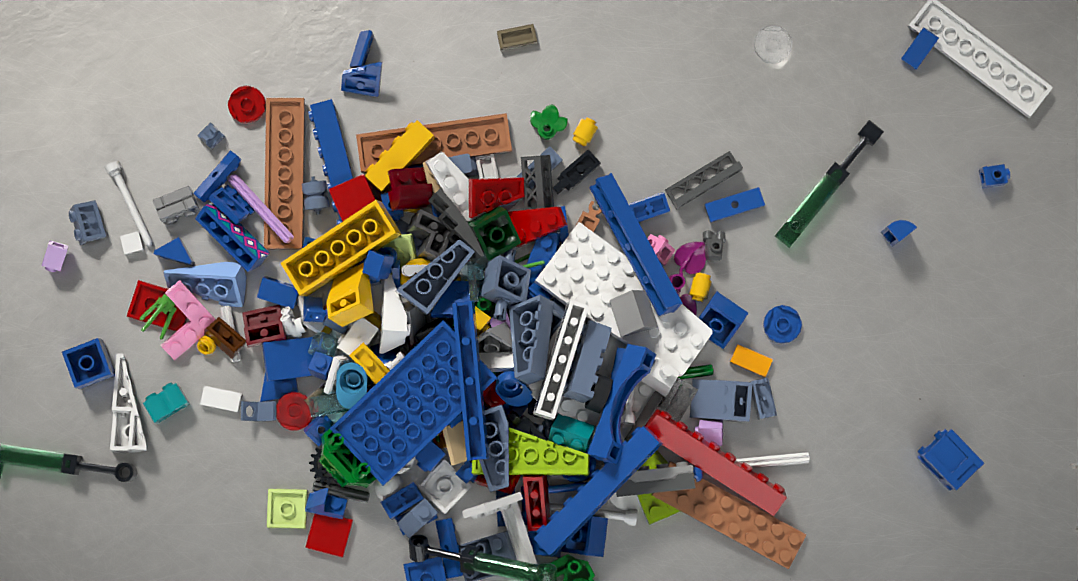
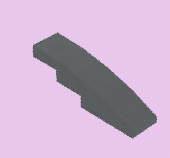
(455, 223)

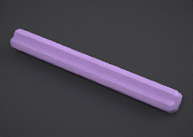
(261, 208)

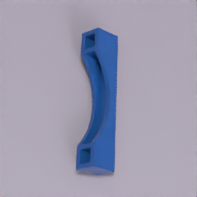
(633, 368)

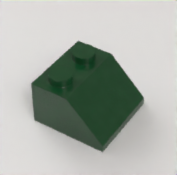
(495, 232)

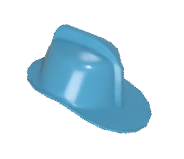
(350, 384)

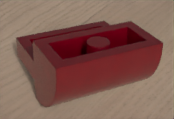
(409, 189)
(263, 326)

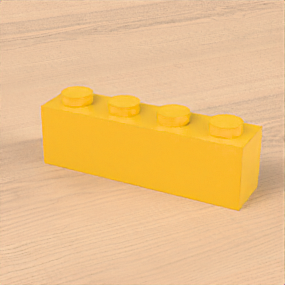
(400, 155)

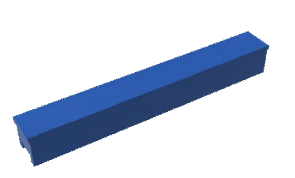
(635, 245)
(470, 380)

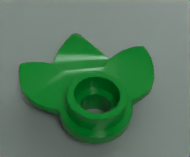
(548, 119)

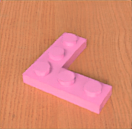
(195, 328)

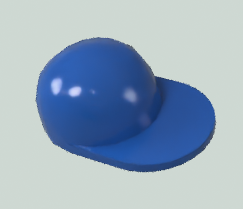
(509, 389)

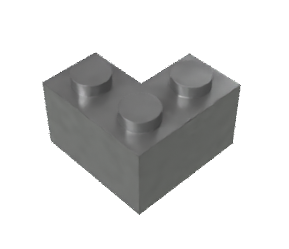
(431, 232)

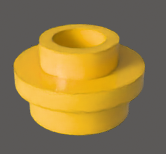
(206, 345)

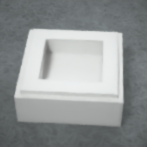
(132, 243)

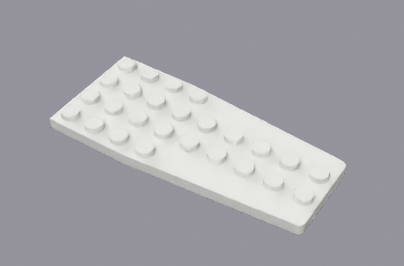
(596, 272)

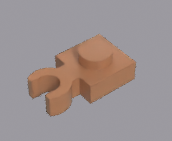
(589, 219)

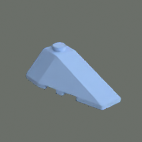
(216, 281)

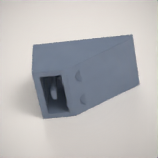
(721, 400)
(496, 544)

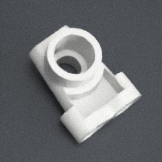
(292, 325)

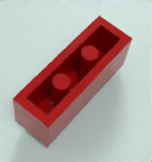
(536, 501)

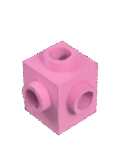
(661, 248)

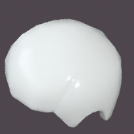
(389, 488)

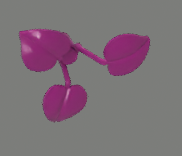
(691, 259)

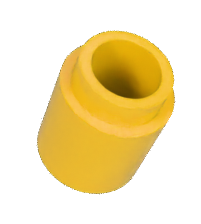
(585, 131)
(700, 287)

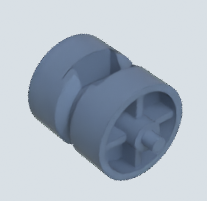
(315, 195)

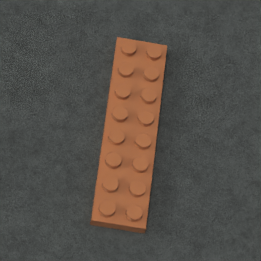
(453, 138)
(285, 169)
(737, 520)

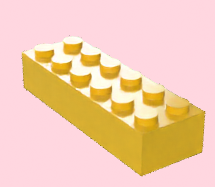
(340, 248)

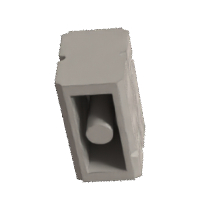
(175, 205)

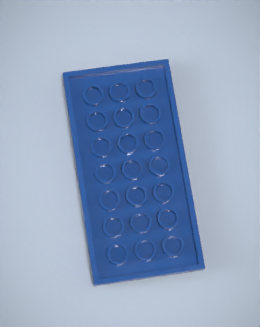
(407, 406)

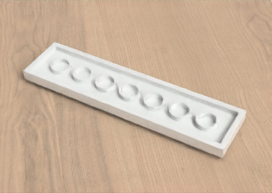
(982, 58)

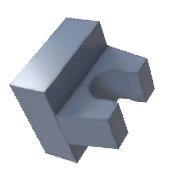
(211, 135)

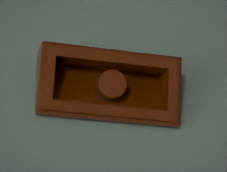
(225, 337)

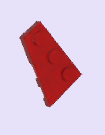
(493, 192)
(536, 223)

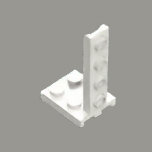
(513, 520)

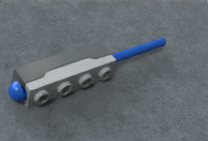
(649, 481)

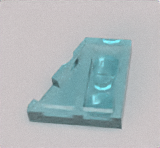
(475, 278)

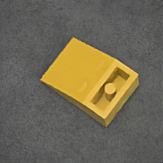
(350, 297)

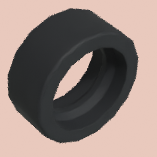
(601, 394)

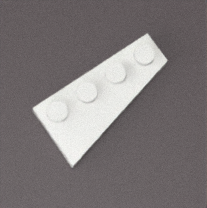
(452, 182)

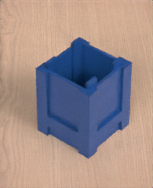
(950, 459)

